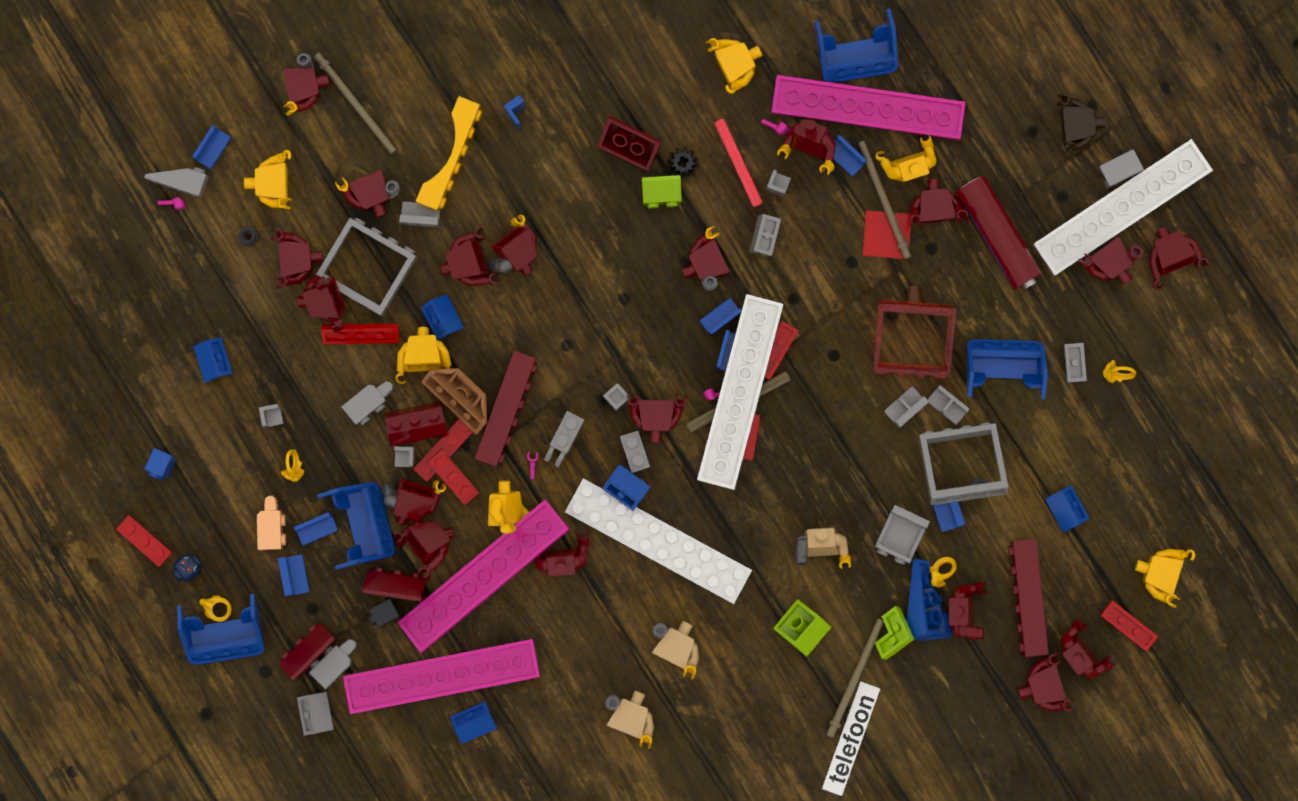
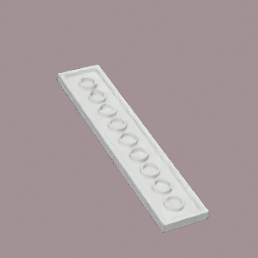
(1122, 207)
(740, 392)
(658, 541)

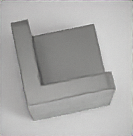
(778, 183)
(616, 397)
(271, 415)
(404, 456)

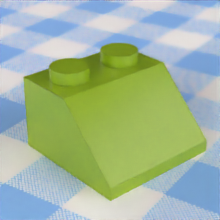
(661, 191)
(802, 627)

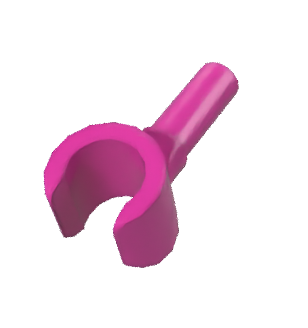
(781, 128)
(178, 203)
(710, 394)
(532, 464)

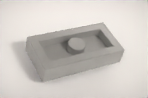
(1075, 362)
(635, 451)

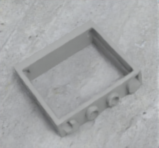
(392, 244)
(966, 492)

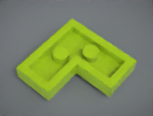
(898, 635)

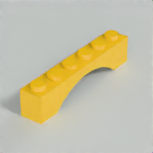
(434, 190)

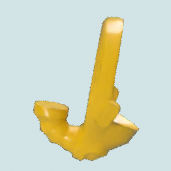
(1111, 374)
(294, 473)
(937, 578)
(208, 606)

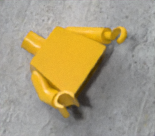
(735, 61)
(910, 166)
(271, 181)
(422, 354)
(505, 508)
(1163, 572)

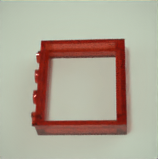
(917, 308)

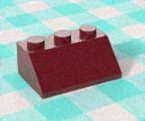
(629, 143)
(415, 423)
(395, 584)
(307, 651)

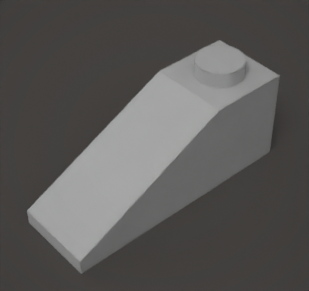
(183, 180)

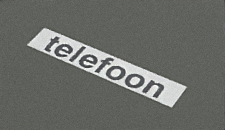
(851, 738)

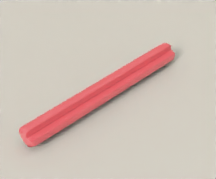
(738, 162)

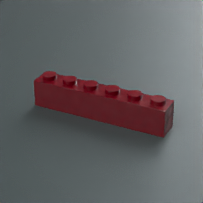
(505, 409)
(1029, 598)

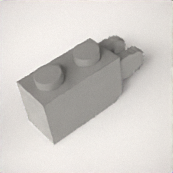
(367, 402)
(565, 436)
(333, 664)

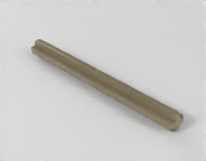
(766, 387)

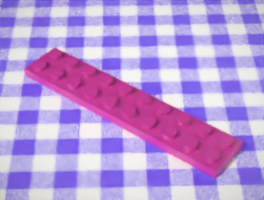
(868, 107)
(483, 576)
(441, 676)

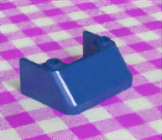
(860, 57)
(1006, 360)
(367, 522)
(222, 639)

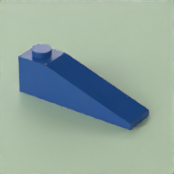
(925, 611)

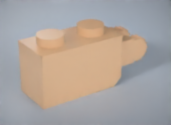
(270, 526)

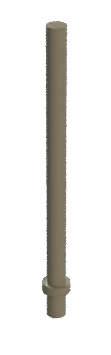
(325, 65)
(902, 245)
(834, 724)

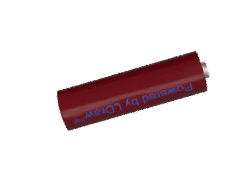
(999, 233)

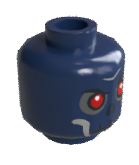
(186, 568)

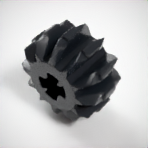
(689, 165)

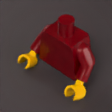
(811, 139)

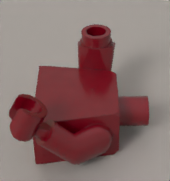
(1112, 261)
(962, 611)

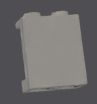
(901, 535)

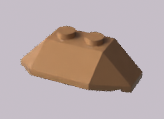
(459, 395)

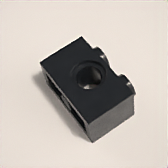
(384, 613)

